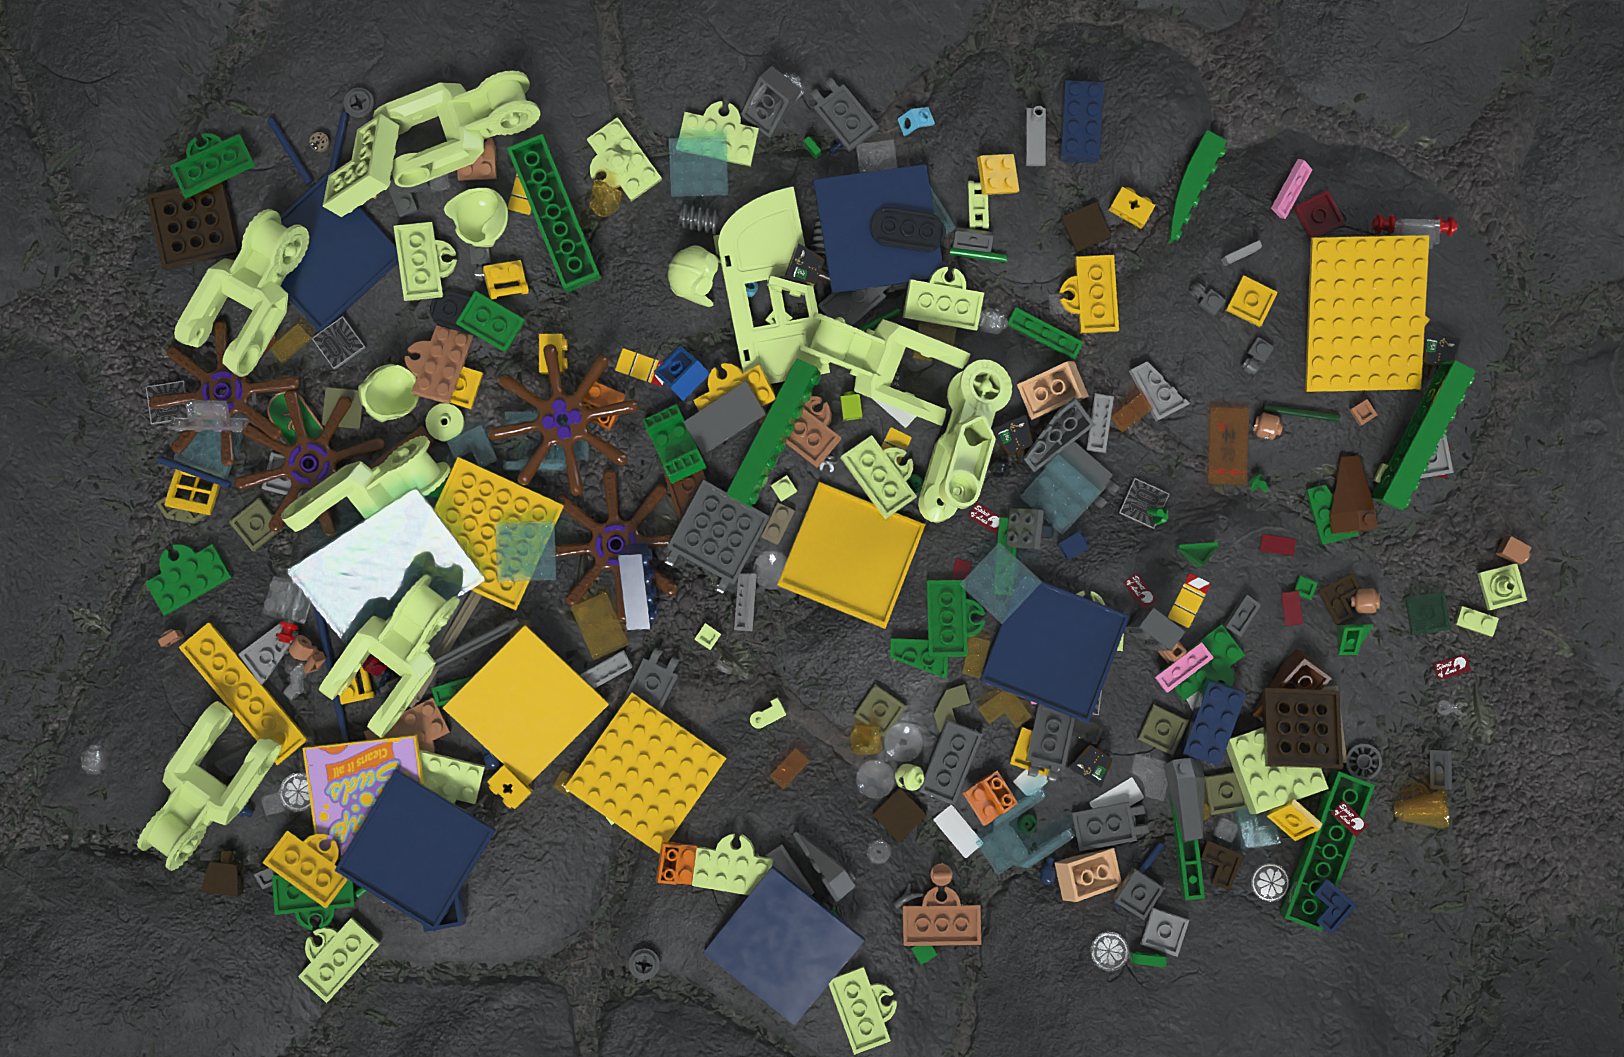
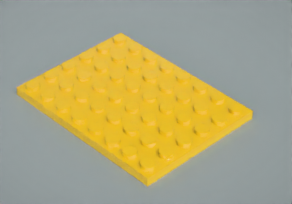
(1366, 312)

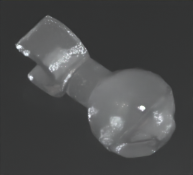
(1446, 708)

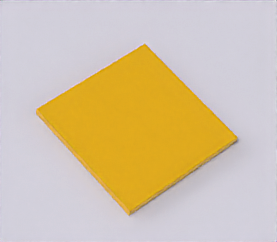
(851, 555)
(526, 705)

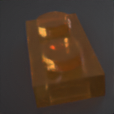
(1132, 413)
(789, 768)

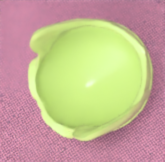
(478, 216)
(692, 274)
(388, 392)

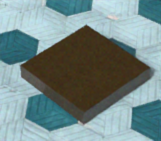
(1086, 227)
(899, 814)

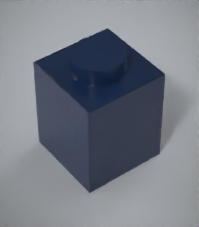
(1073, 545)

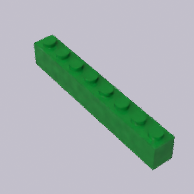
(774, 433)

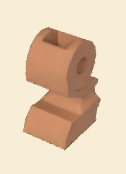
(304, 650)
(1174, 655)

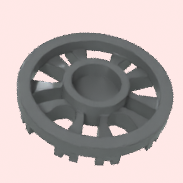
(1363, 761)

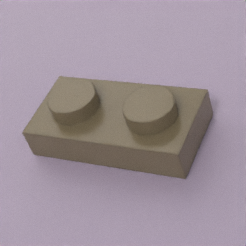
(777, 524)

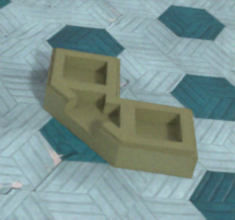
(178, 514)
(951, 698)

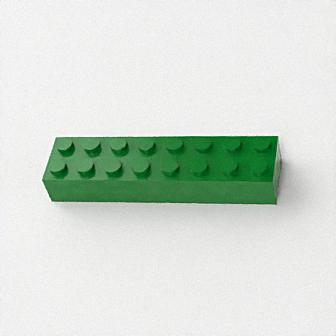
(554, 213)
(1423, 434)
(1325, 850)

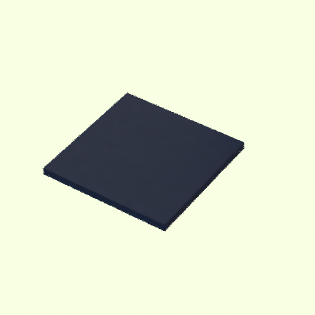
(845, 215)
(341, 259)
(1056, 651)
(415, 850)
(784, 945)

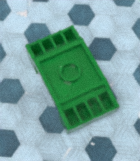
(674, 444)

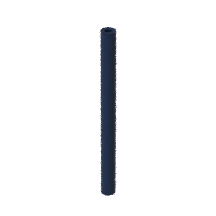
(338, 144)

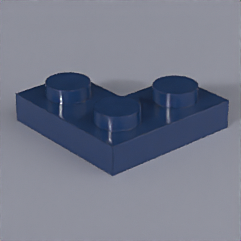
(1337, 908)

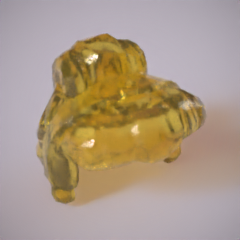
(605, 200)
(866, 740)

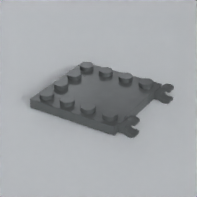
(716, 534)

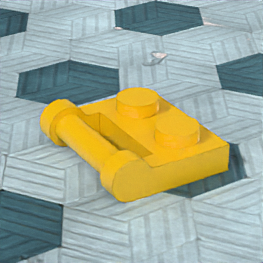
(505, 273)
(353, 694)

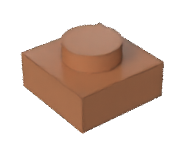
(1363, 412)
(170, 637)

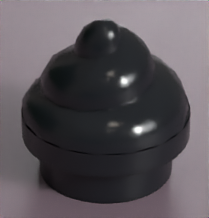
(998, 468)

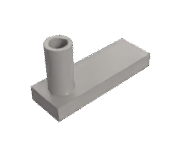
(1036, 136)

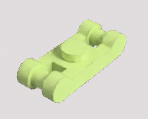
(977, 206)

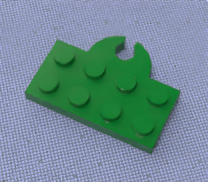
(211, 163)
(187, 577)
(950, 618)
(1224, 653)
(292, 900)

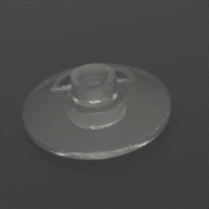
(912, 747)

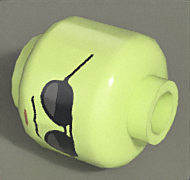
(909, 777)

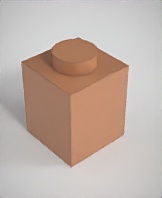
(1514, 550)

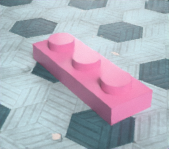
(1291, 188)
(1183, 667)

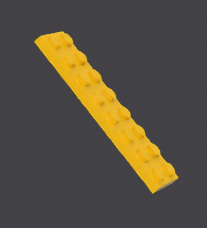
(242, 691)

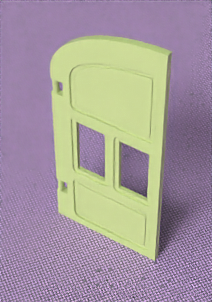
(760, 246)

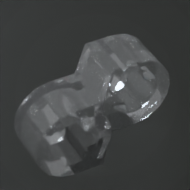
(297, 685)

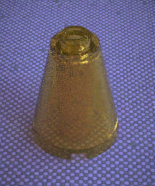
(1424, 810)

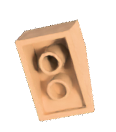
(1052, 389)
(1088, 874)

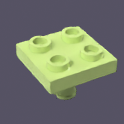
(1502, 586)

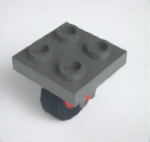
(1027, 529)

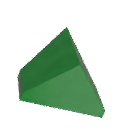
(1197, 553)
(1351, 638)

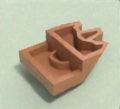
(484, 167)

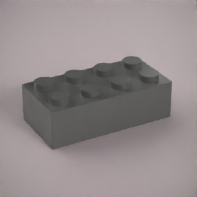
(1155, 629)

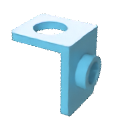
(918, 117)

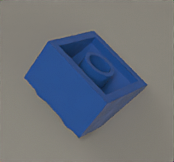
(681, 373)

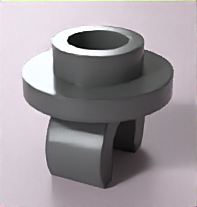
(831, 460)

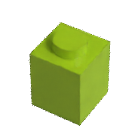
(851, 406)

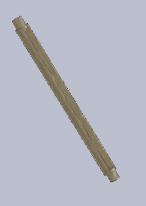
(450, 638)

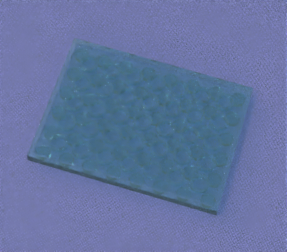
(380, 561)

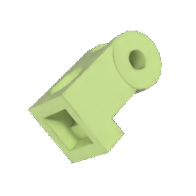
(762, 718)

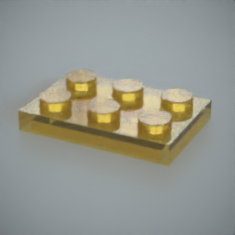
(599, 626)

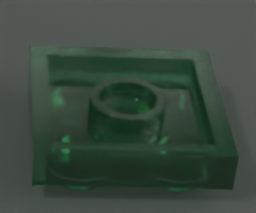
(1427, 613)

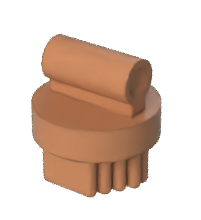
(941, 874)

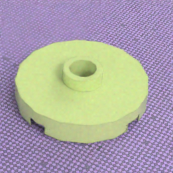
(451, 429)

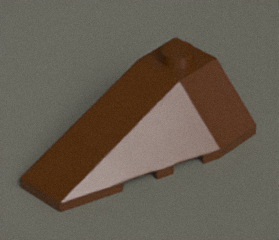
(1352, 502)

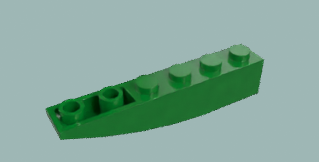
(1194, 180)
(1188, 863)

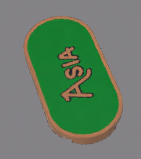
(280, 416)

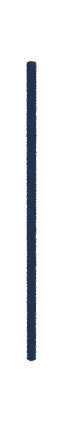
(329, 665)

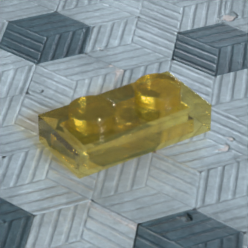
(290, 343)

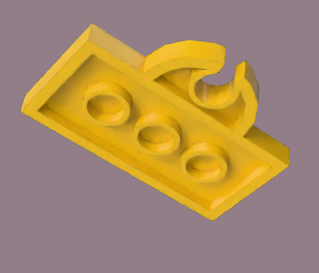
(1093, 294)
(719, 387)
(308, 866)

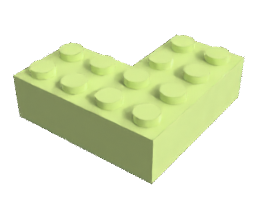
(367, 171)
(1268, 786)

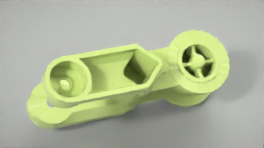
(466, 118)
(254, 281)
(876, 357)
(966, 447)
(369, 487)
(398, 644)
(197, 795)

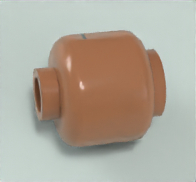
(1267, 426)
(1366, 600)

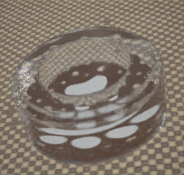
(724, 666)

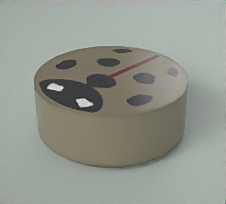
(319, 142)

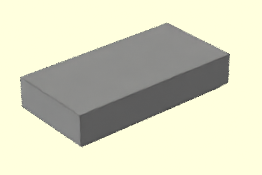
(1239, 254)

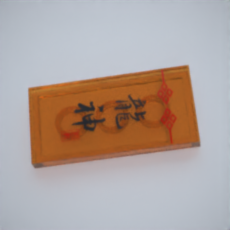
(1228, 446)

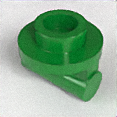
(1256, 482)
(1160, 515)

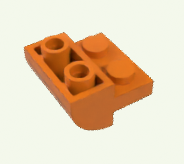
(599, 396)
(990, 797)
(676, 863)

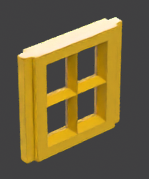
(190, 505)

